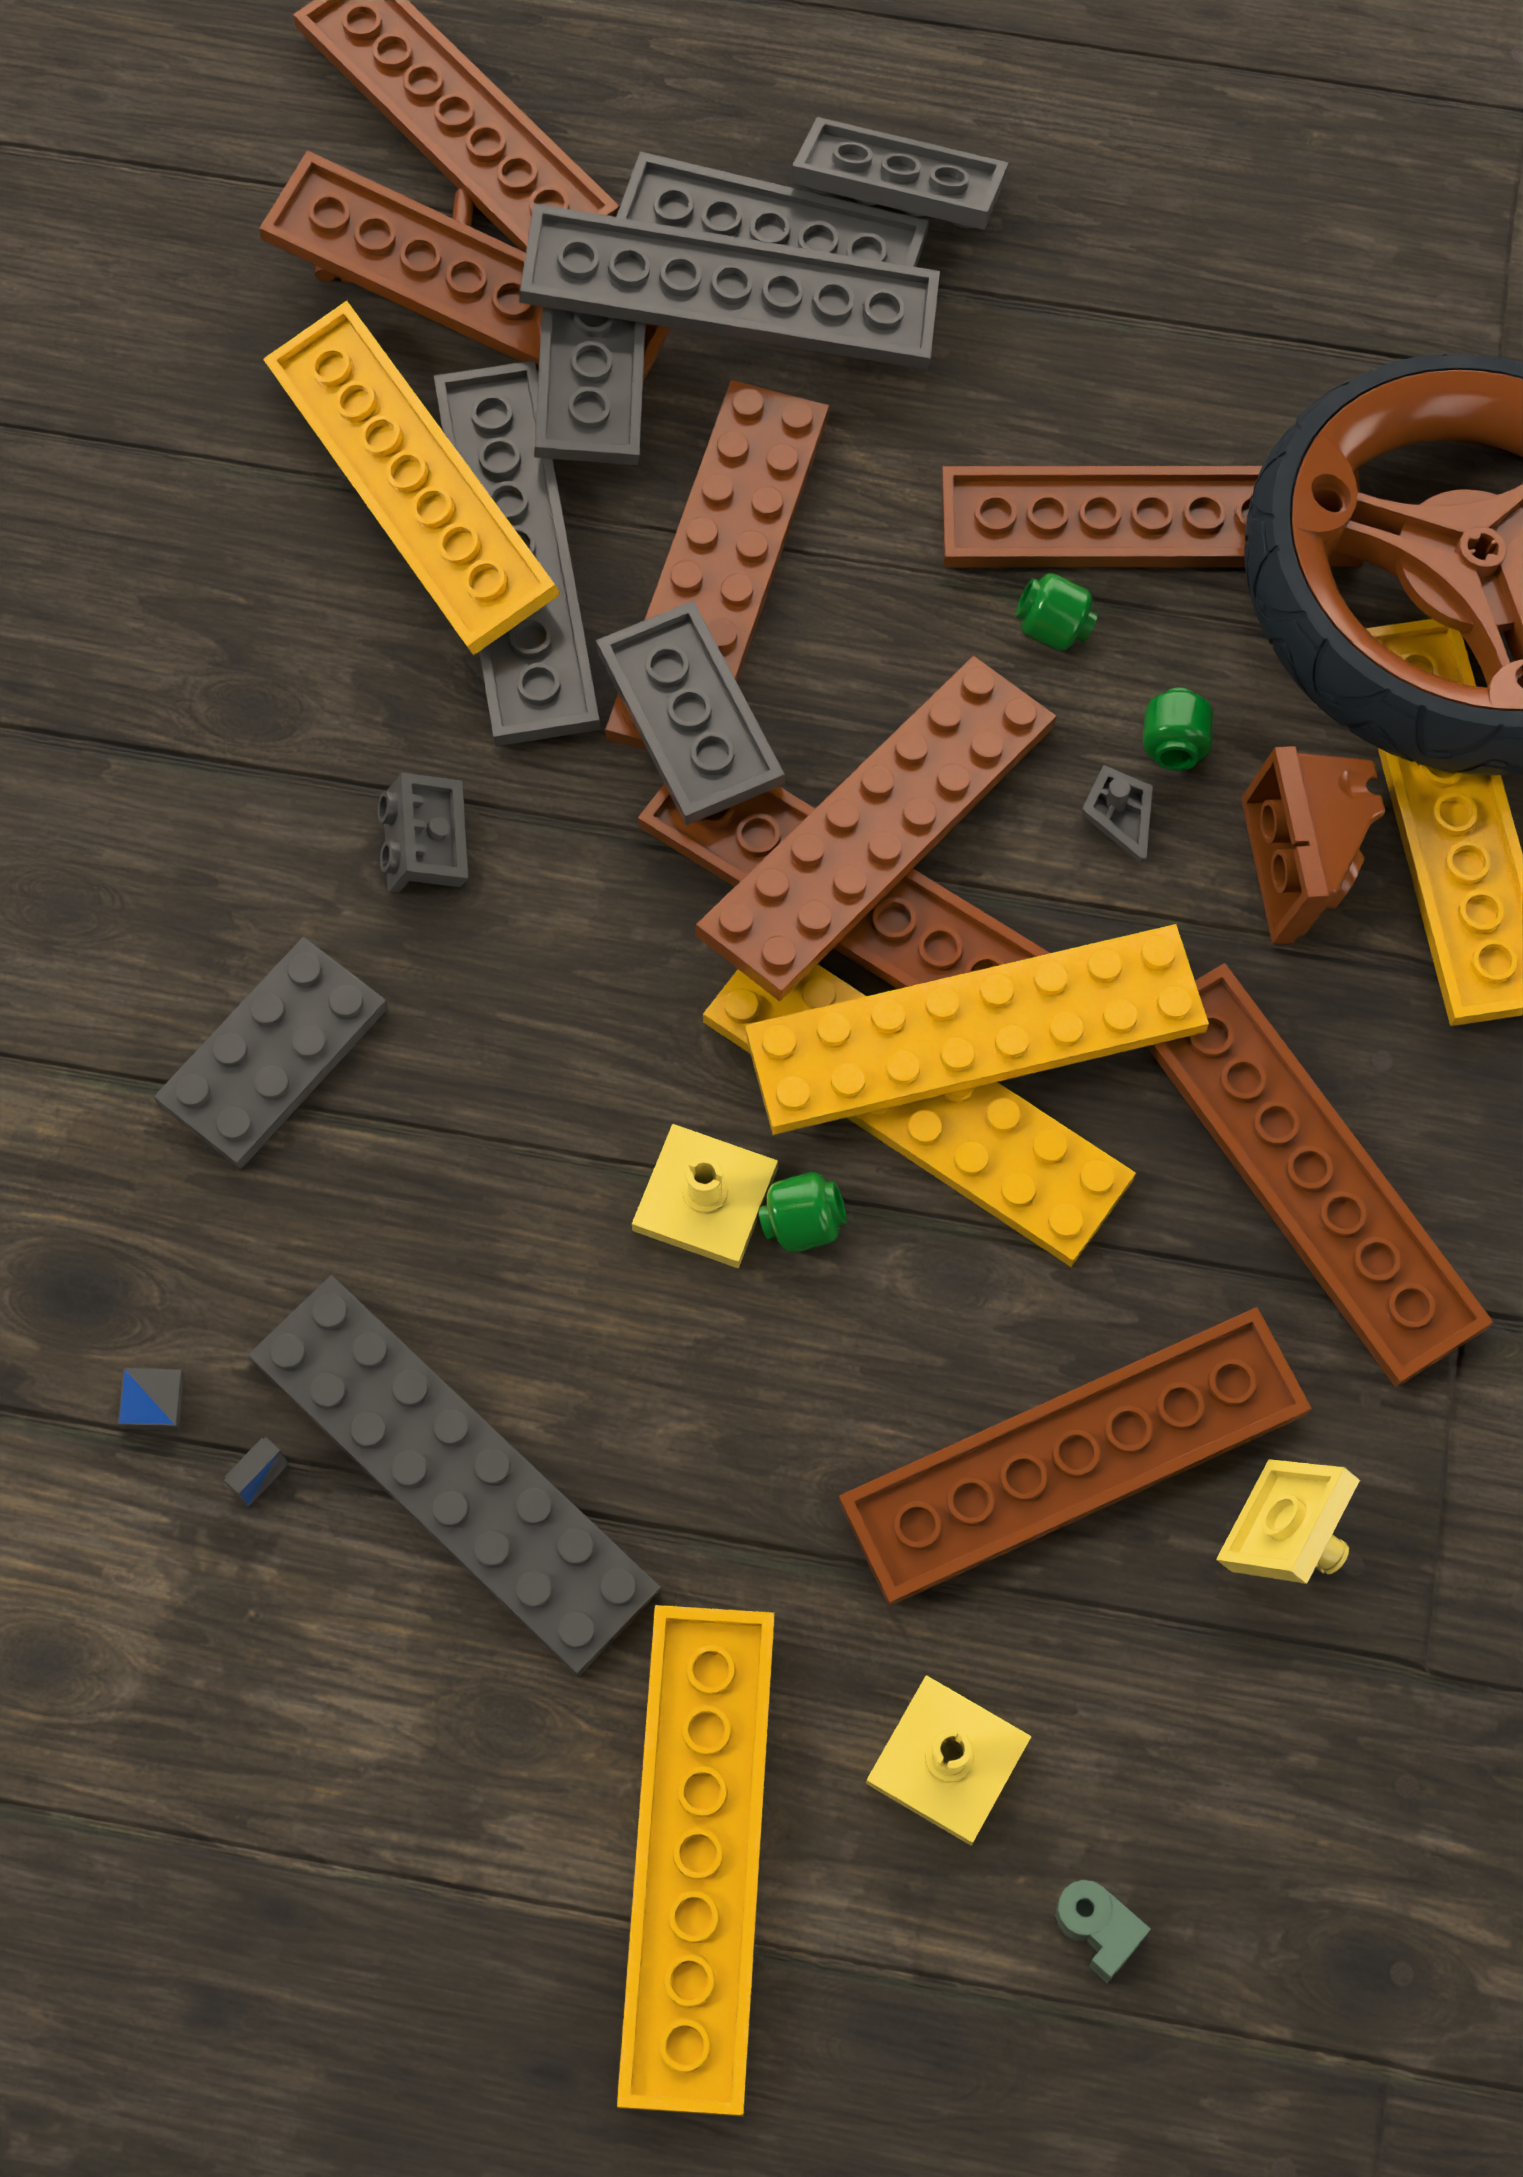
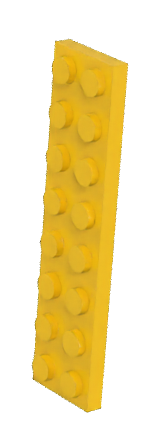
(412, 478)
(1459, 852)
(975, 1029)
(972, 1139)
(697, 1863)

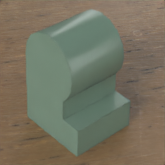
(1096, 1917)

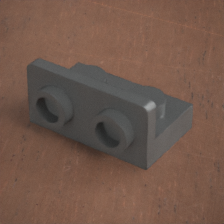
(423, 832)

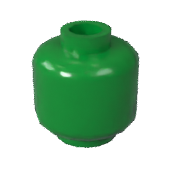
(1056, 612)
(1178, 729)
(803, 1212)

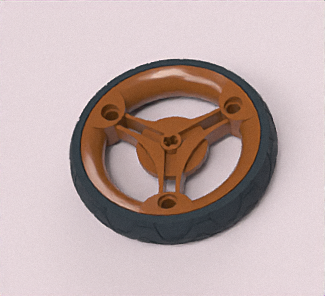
(1451, 553)

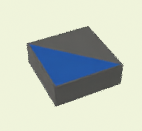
(151, 1399)
(256, 1471)

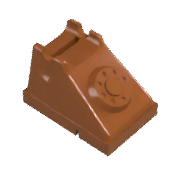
(1306, 834)

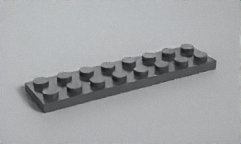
(729, 286)
(541, 668)
(455, 1475)

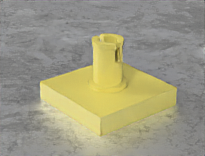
(705, 1196)
(1291, 1522)
(948, 1760)

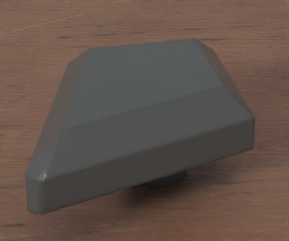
(1121, 810)

